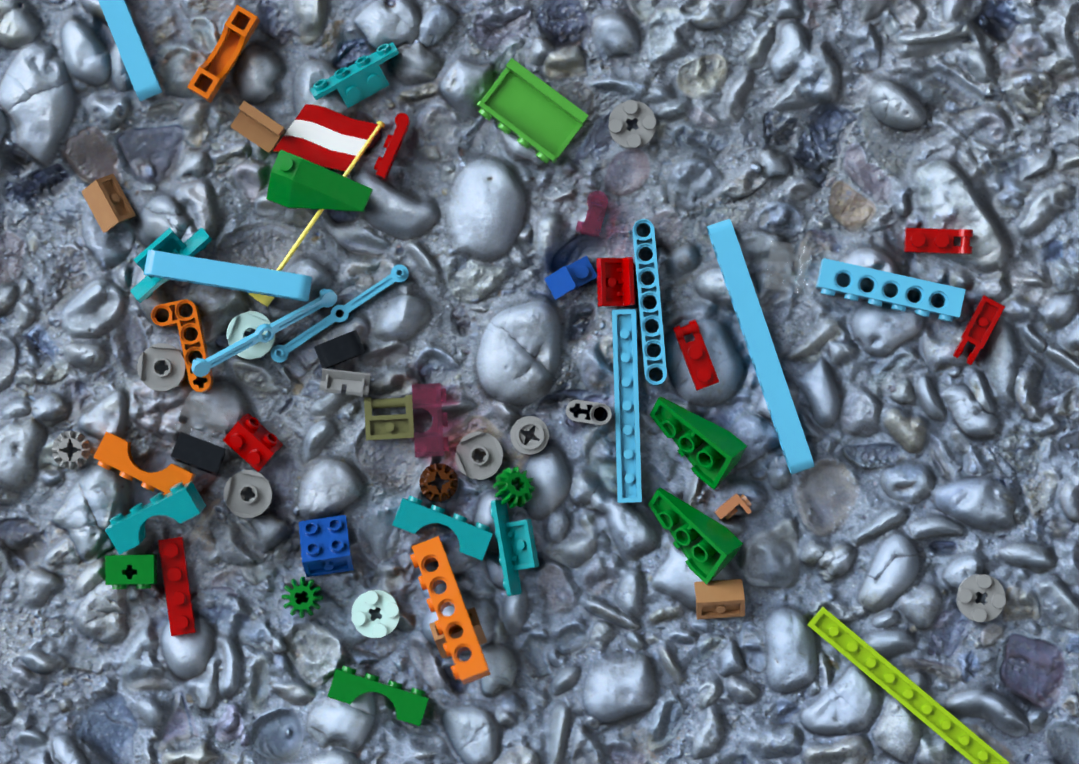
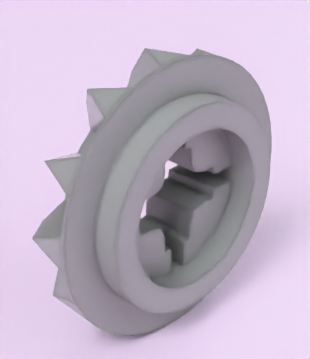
(525, 424)
(78, 441)

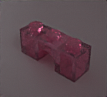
(430, 398)

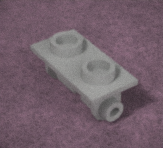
(337, 380)

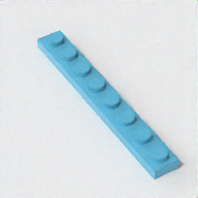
(626, 406)

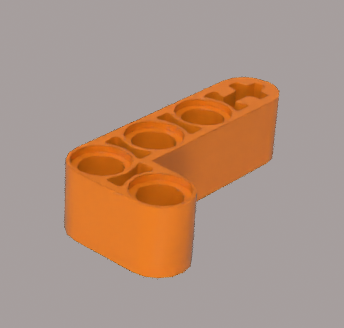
(188, 347)

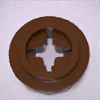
(447, 490)

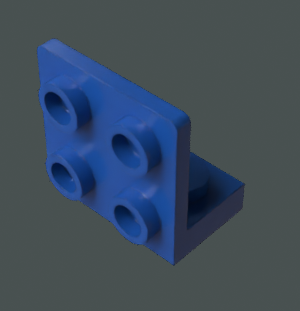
(325, 546)

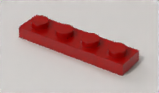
(177, 586)

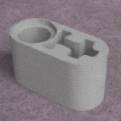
(583, 406)

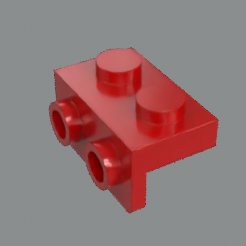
(615, 282)
(252, 442)

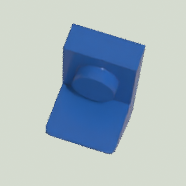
(570, 277)

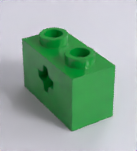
(118, 564)

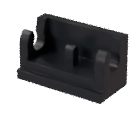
(198, 454)

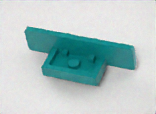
(359, 79)
(169, 243)
(515, 546)

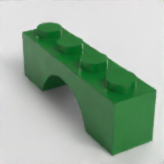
(408, 704)

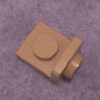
(728, 508)

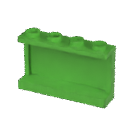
(532, 112)

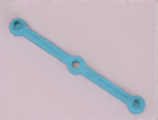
(326, 299)
(281, 352)

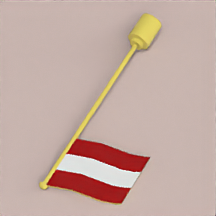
(328, 141)

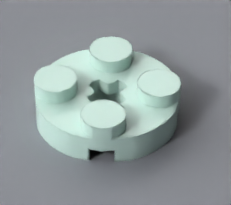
(246, 322)
(362, 618)

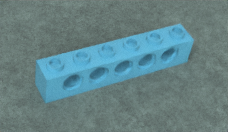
(951, 296)

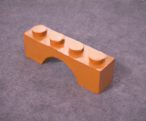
(231, 43)
(116, 453)

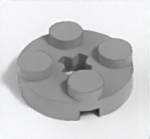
(618, 126)
(151, 376)
(474, 468)
(236, 501)
(967, 595)

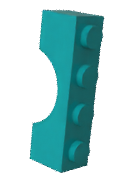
(179, 504)
(472, 539)

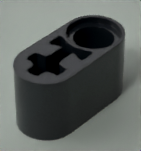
(339, 349)

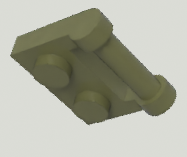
(389, 426)

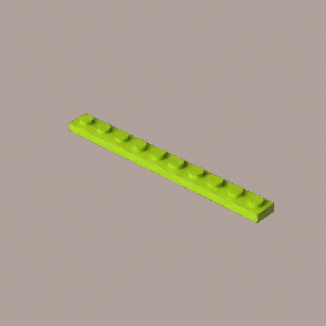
(903, 689)

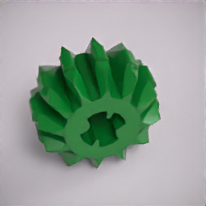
(514, 487)
(300, 589)

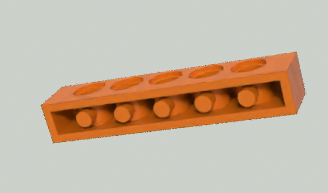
(434, 551)

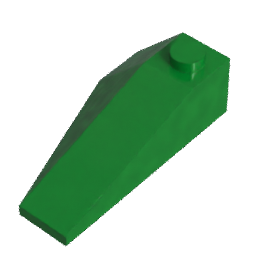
(304, 184)
(706, 445)
(703, 540)

